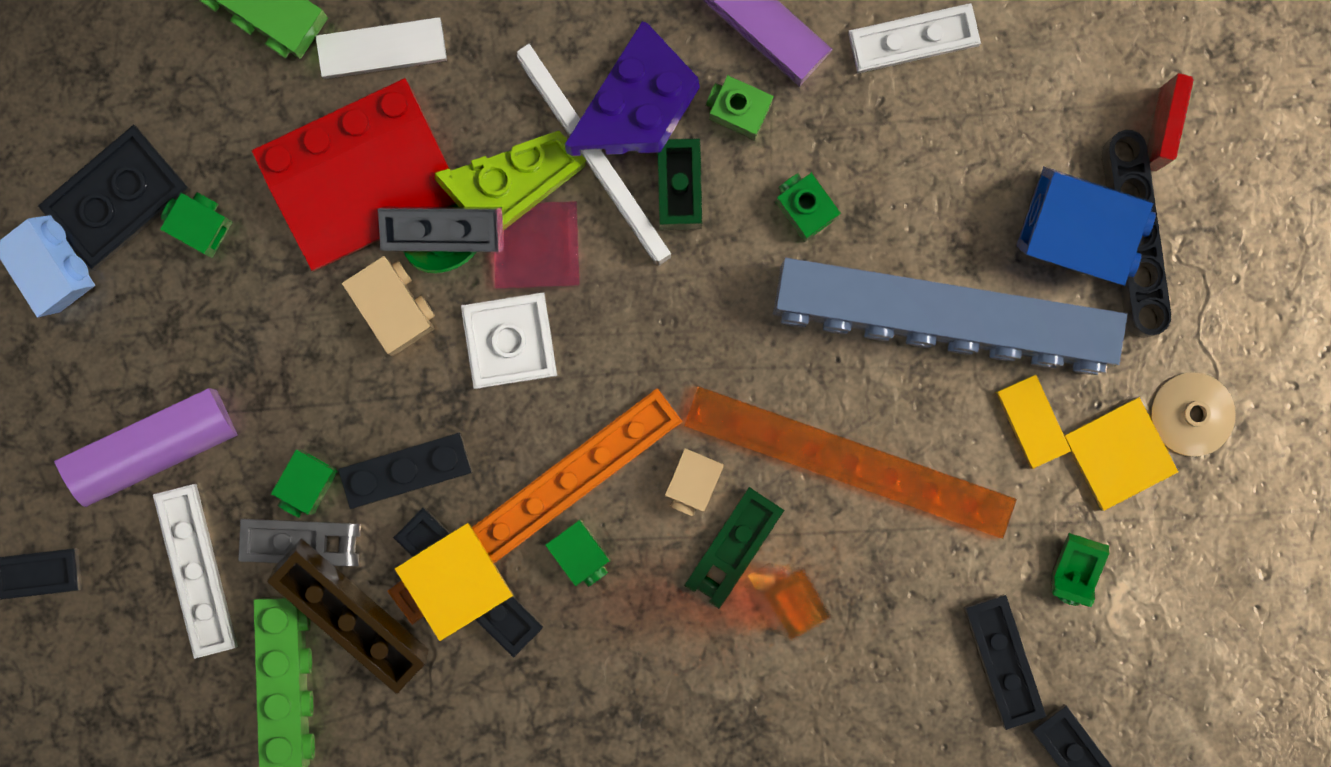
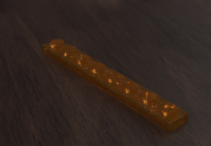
(850, 462)

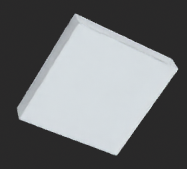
(509, 340)

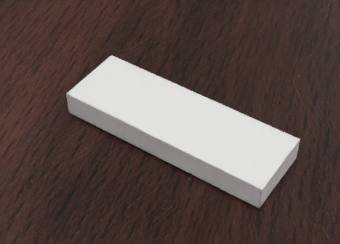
(914, 38)
(381, 48)

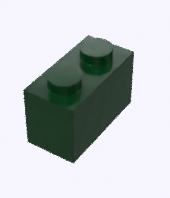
(680, 185)

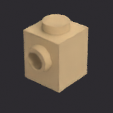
(693, 482)

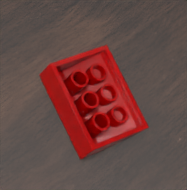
(348, 166)

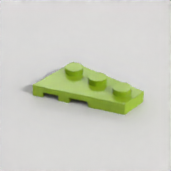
(513, 178)

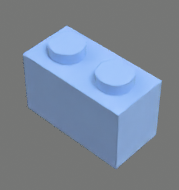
(44, 265)

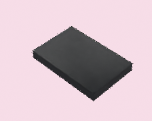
(114, 197)

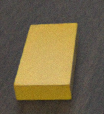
(1033, 421)

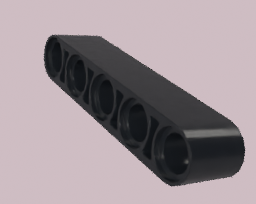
(1133, 295)

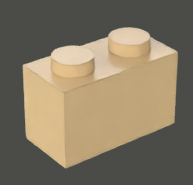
(389, 305)

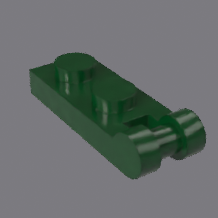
(735, 546)

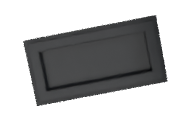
(40, 573)

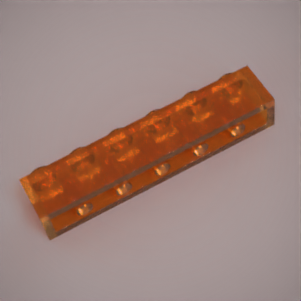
(786, 600)

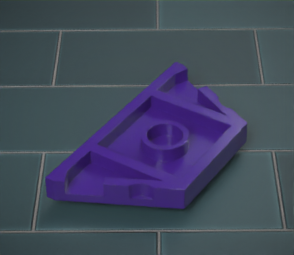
(637, 100)

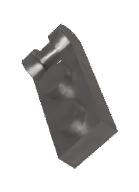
(272, 539)

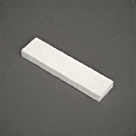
(195, 571)

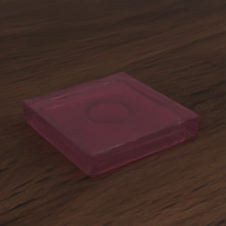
(540, 249)

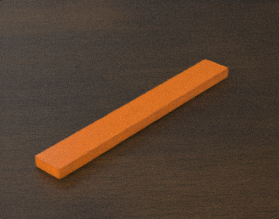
(565, 483)

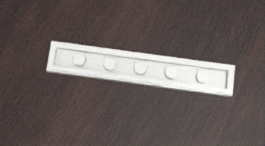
(595, 157)

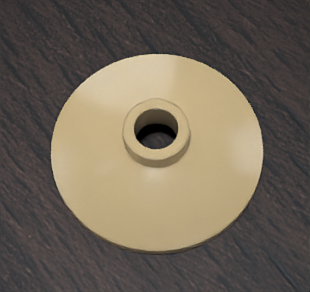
(1172, 414)

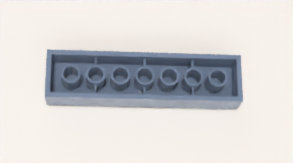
(949, 314)

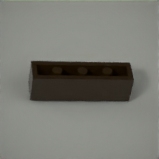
(348, 616)

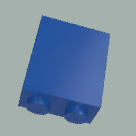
(1086, 226)

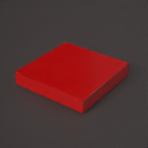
(1169, 121)

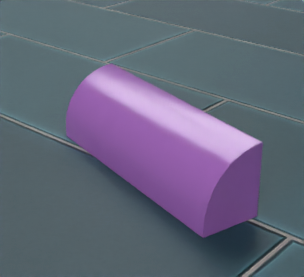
(775, 34)
(146, 447)

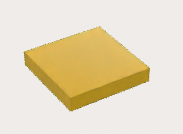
(1120, 454)
(454, 582)

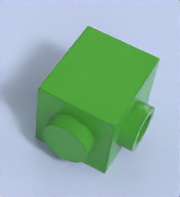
(739, 106)

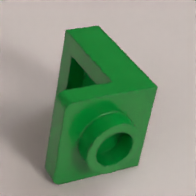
(1078, 570)

